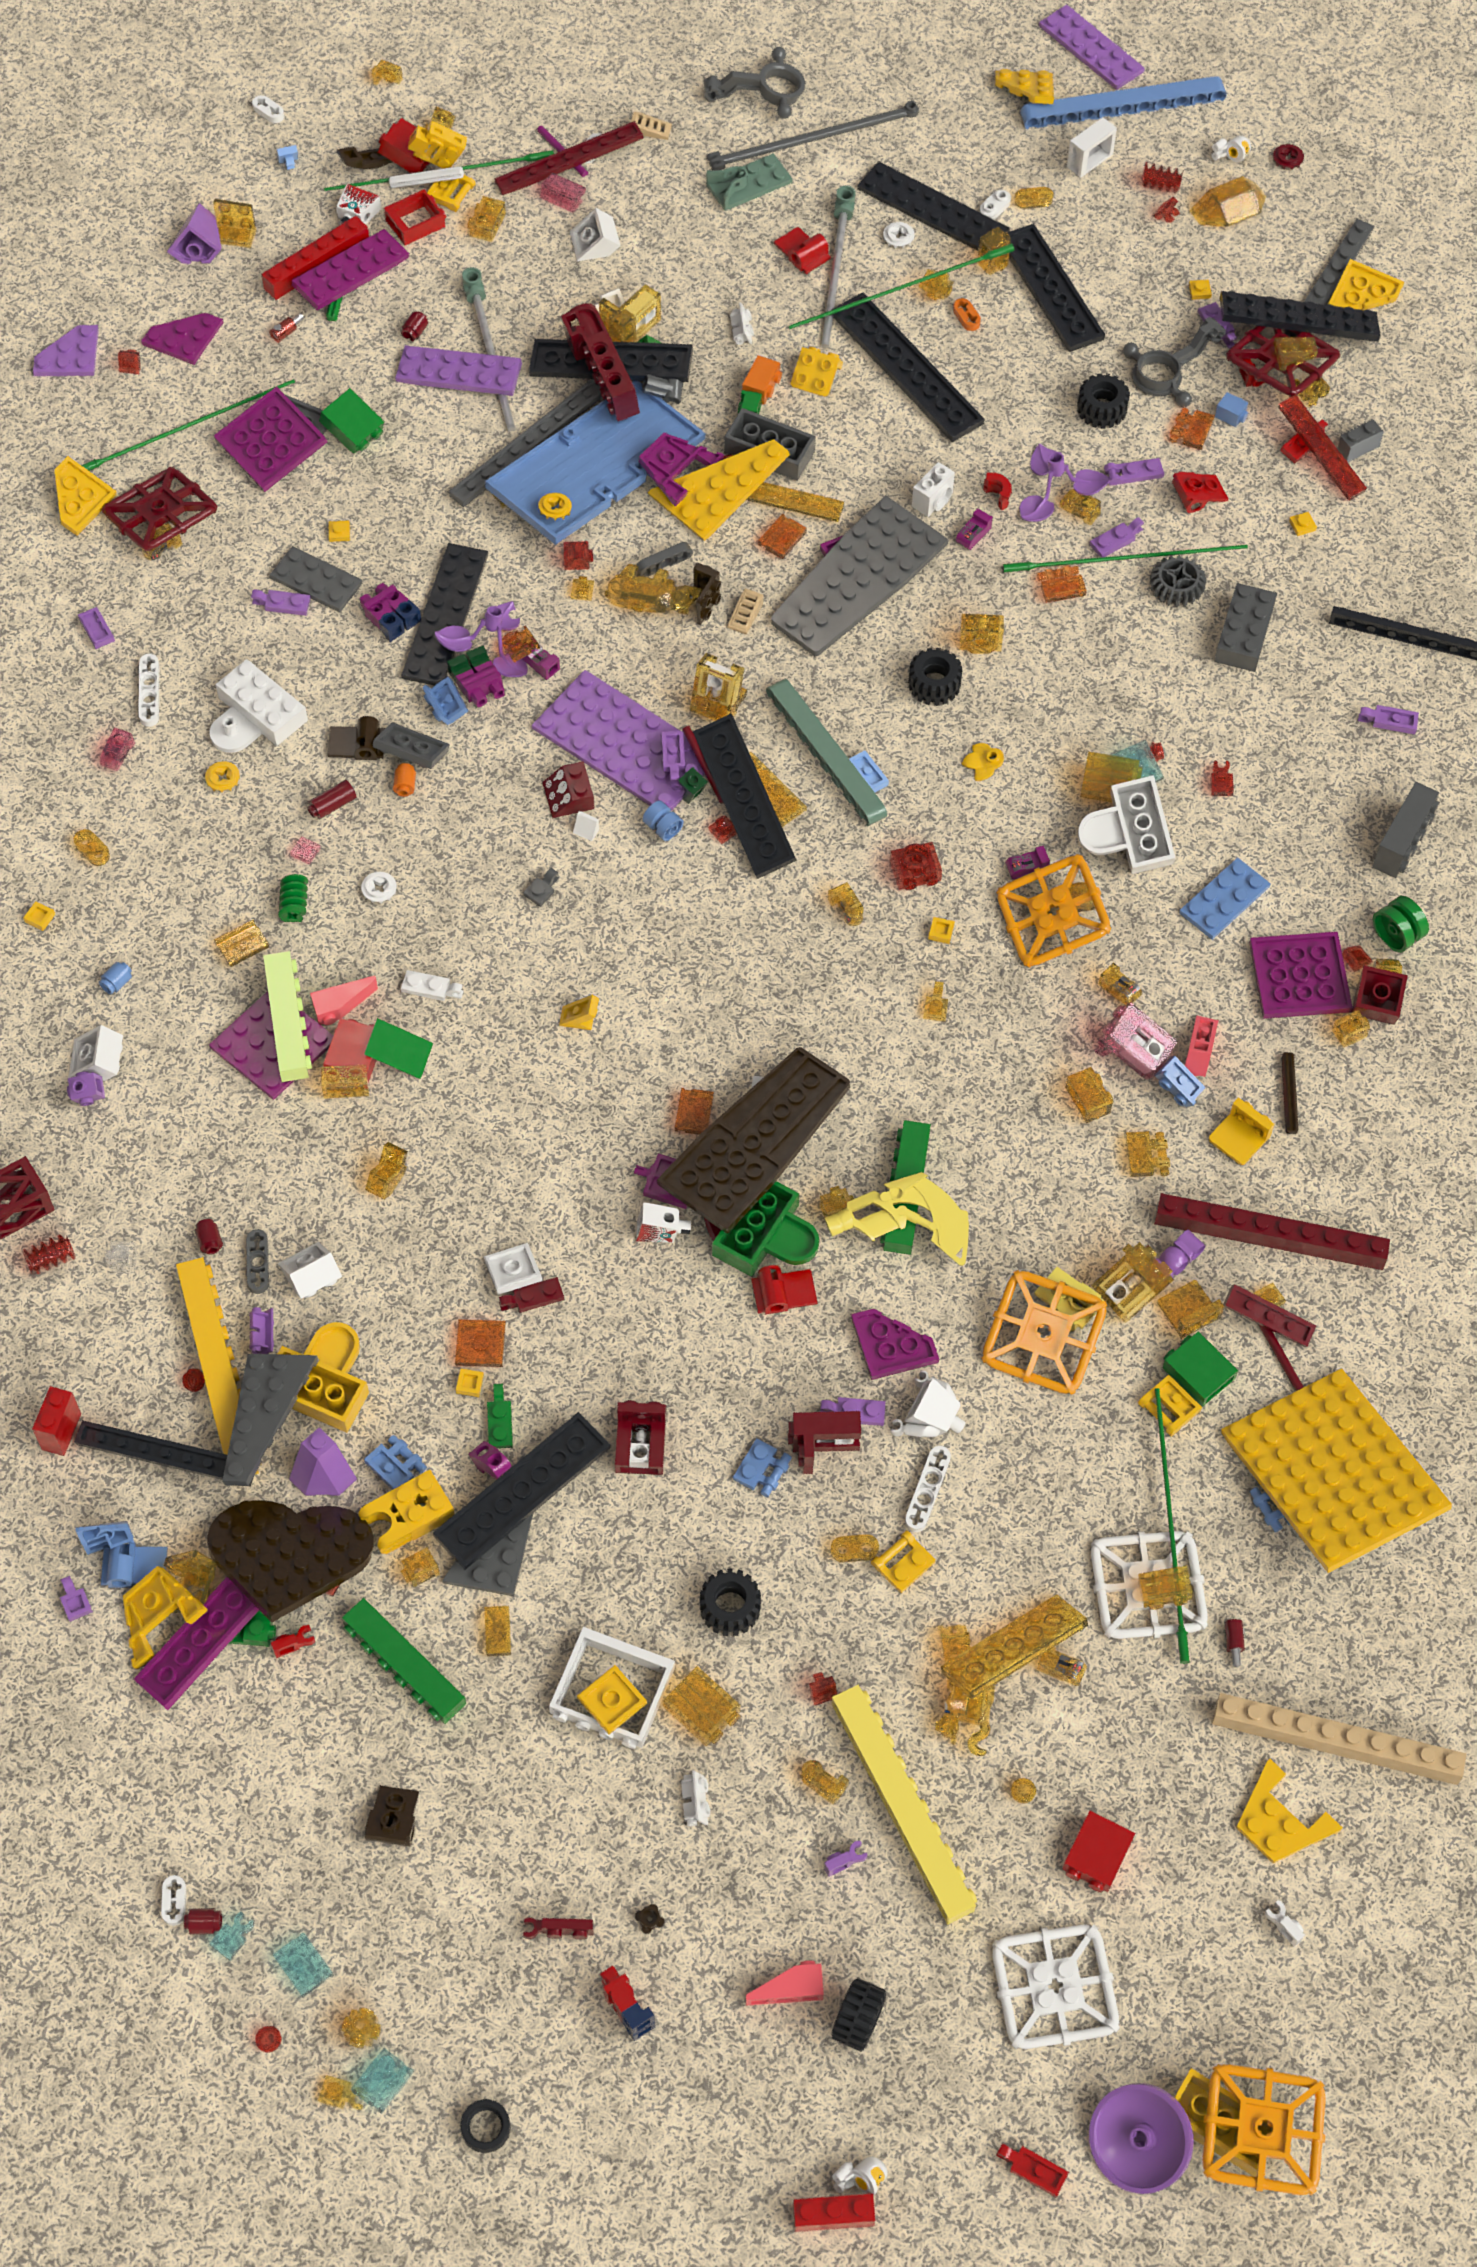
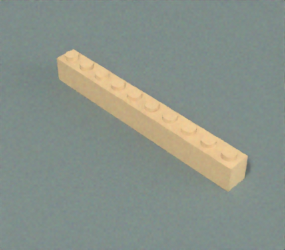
(1339, 1739)

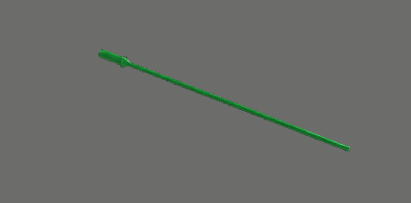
(530, 157)
(989, 255)
(95, 463)
(1023, 566)
(1181, 1633)

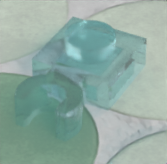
(230, 1939)

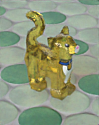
(968, 1710)

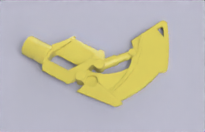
(949, 1222)

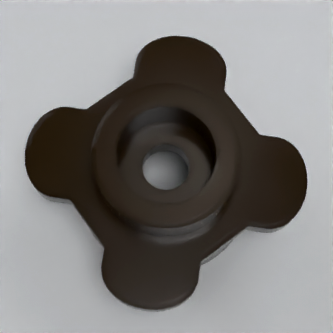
(650, 1911)

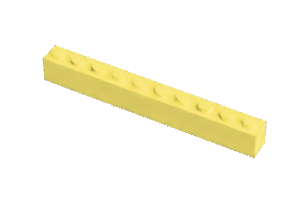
(903, 1804)

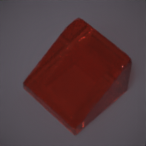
(1356, 957)

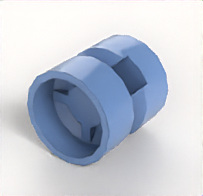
(661, 819)

